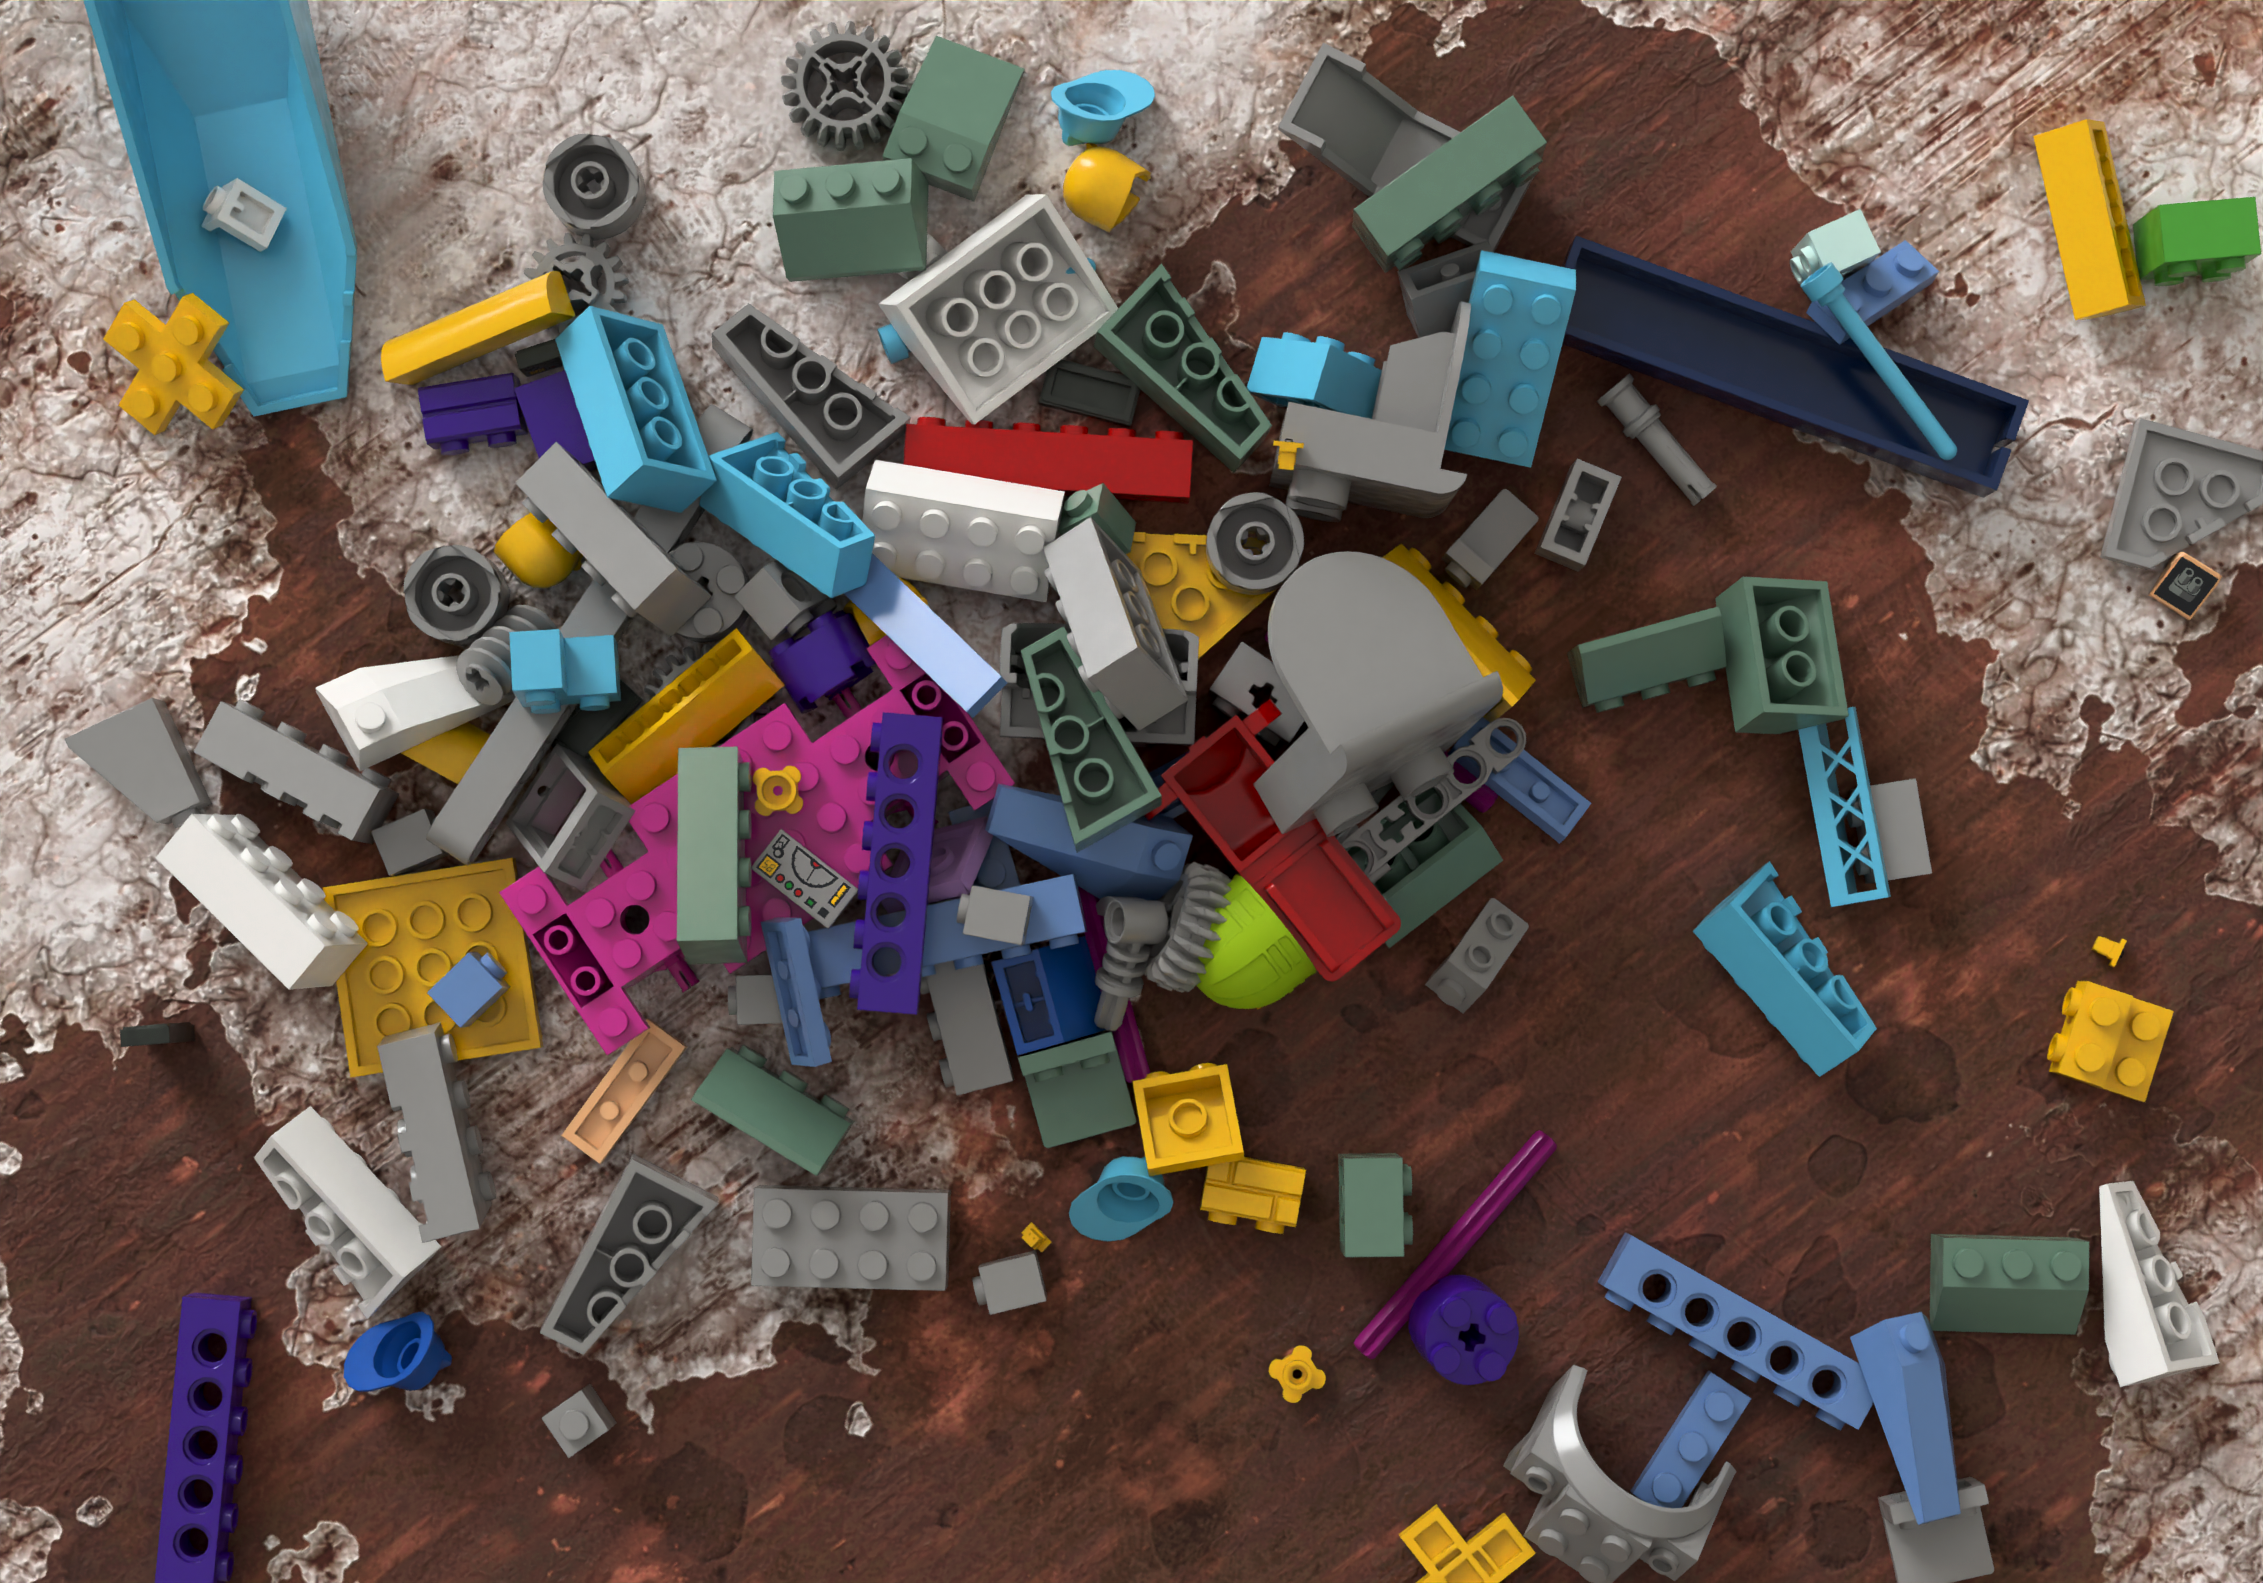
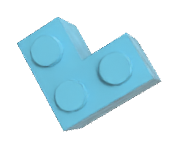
(1314, 375)
(564, 670)

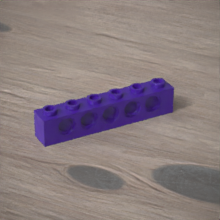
(902, 990)
(190, 1415)

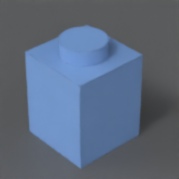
(470, 988)

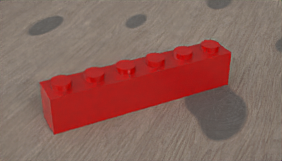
(1062, 461)

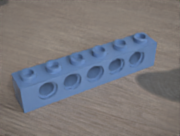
(1635, 1261)

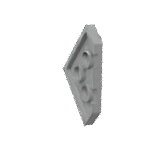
(2178, 492)

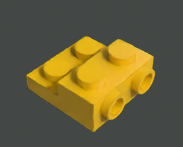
(2109, 1040)
(1188, 1119)

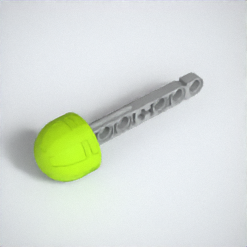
(1257, 953)

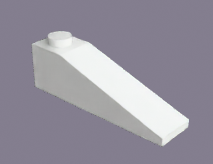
(398, 706)
(2146, 1315)

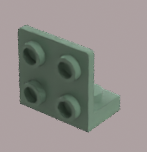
(1078, 1089)

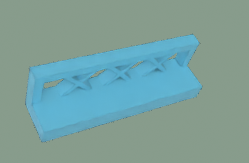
(1830, 815)

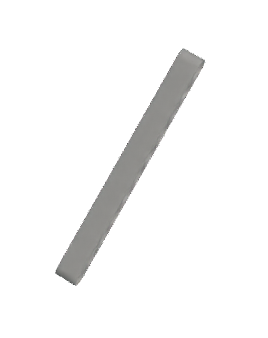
(525, 737)

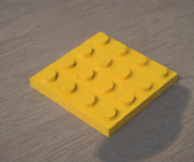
(414, 937)

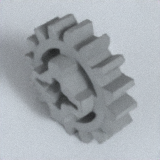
(586, 270)

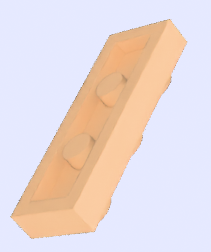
(624, 1092)

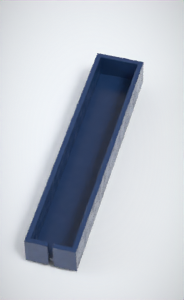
(1782, 368)

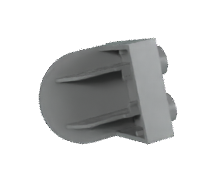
(1384, 459)
(1374, 683)

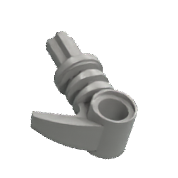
(1129, 927)

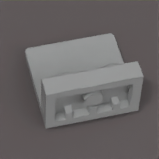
(1940, 1549)

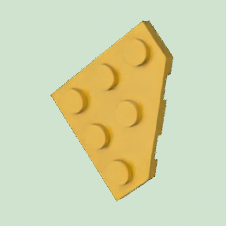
(1187, 590)

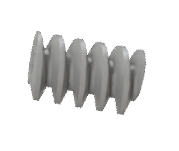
(487, 663)

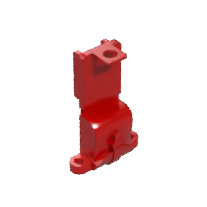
(1298, 874)

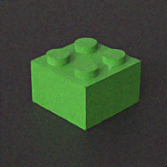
(2196, 240)

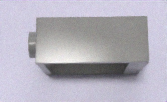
(588, 830)

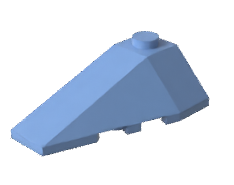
(1131, 862)
(1912, 1403)

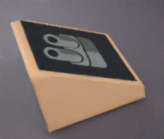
(2184, 585)

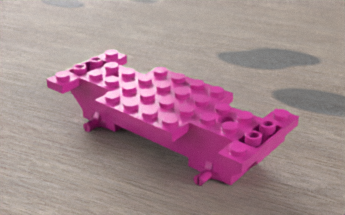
(589, 939)

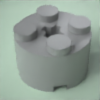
(611, 165)
(1269, 521)
(726, 578)
(432, 608)

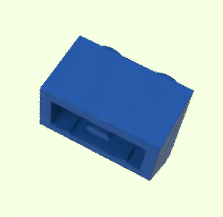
(1049, 995)

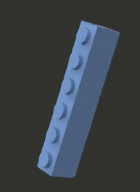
(1054, 917)

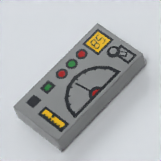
(805, 878)

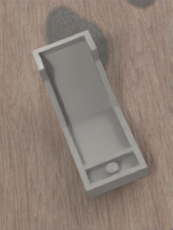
(1377, 136)

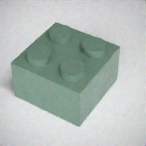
(1372, 1205)

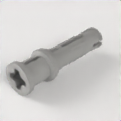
(1643, 423)

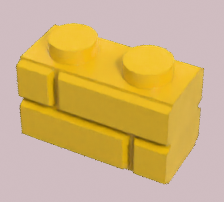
(1253, 1191)

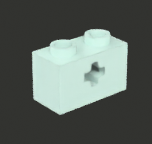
(1843, 242)

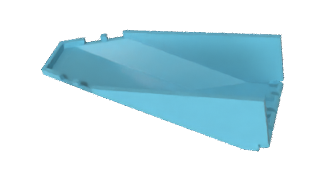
(242, 96)

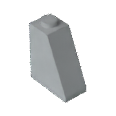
(145, 761)

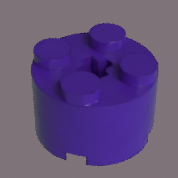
(824, 660)
(1486, 1324)

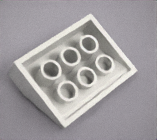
(1001, 307)

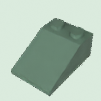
(954, 116)

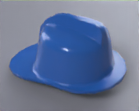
(396, 1354)

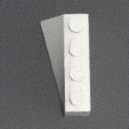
(345, 1208)

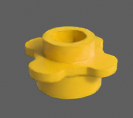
(768, 780)
(1284, 1368)

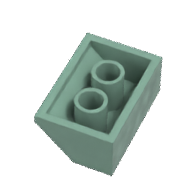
(851, 219)
(1781, 655)
(1649, 659)
(1433, 865)
(774, 1109)
(2008, 1283)

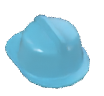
(1099, 104)
(1121, 1201)

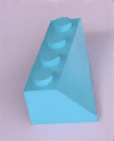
(789, 514)
(1786, 972)

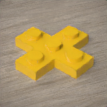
(173, 364)
(1450, 1559)

